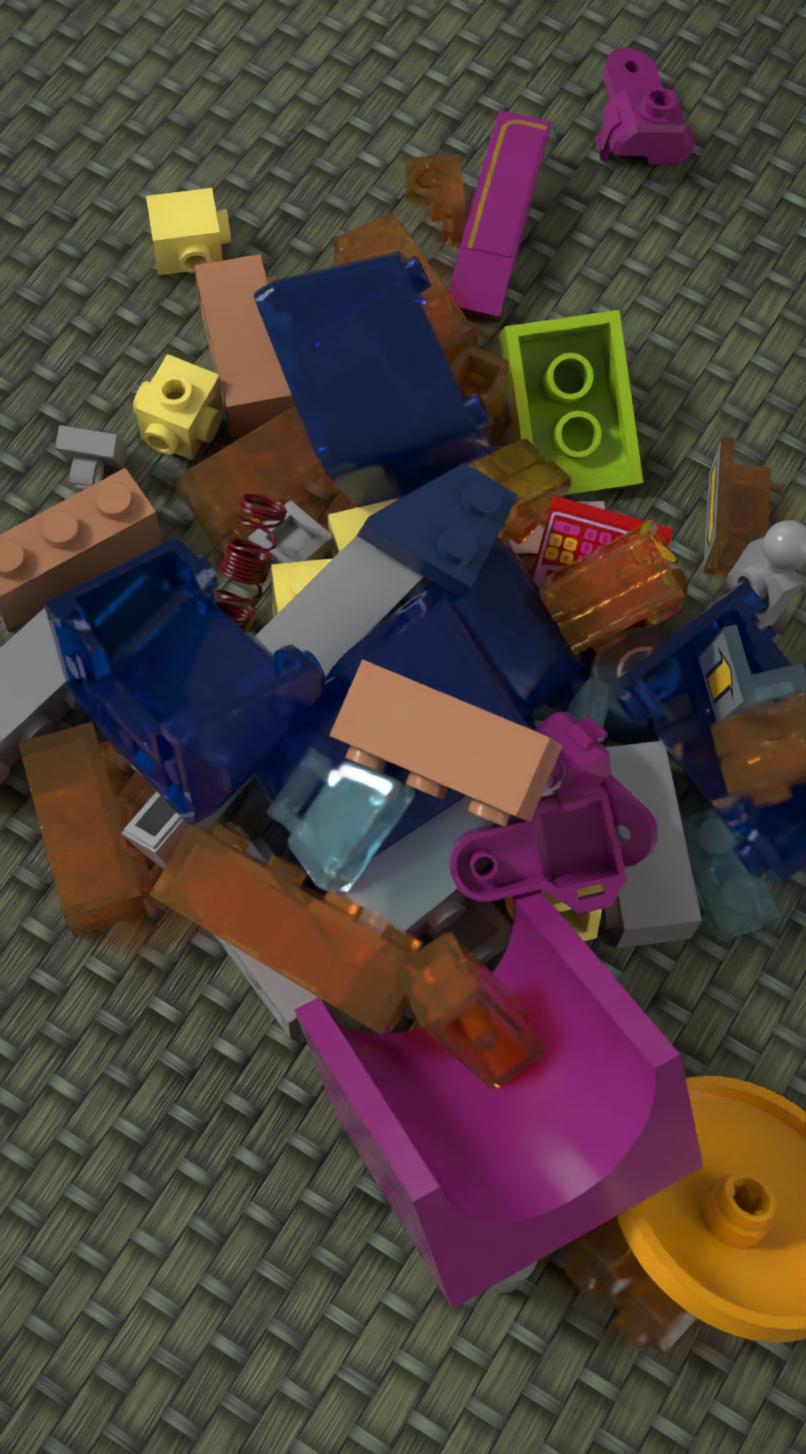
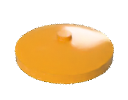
(735, 1230)

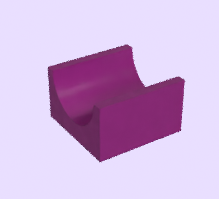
(548, 1155)

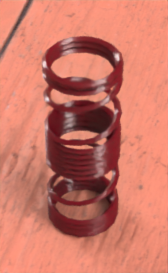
(248, 561)

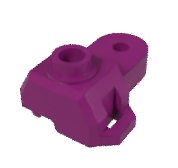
(641, 113)
(587, 763)
(559, 851)

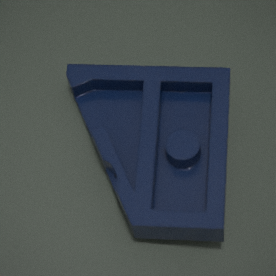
(443, 527)

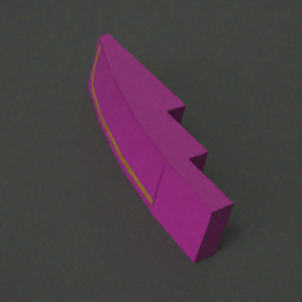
(499, 214)

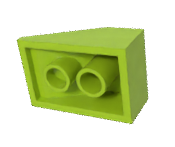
(575, 397)

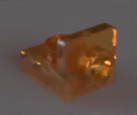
(441, 184)

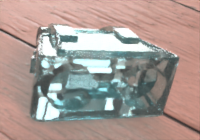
(343, 822)

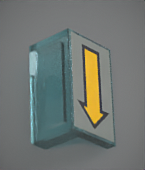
(732, 685)

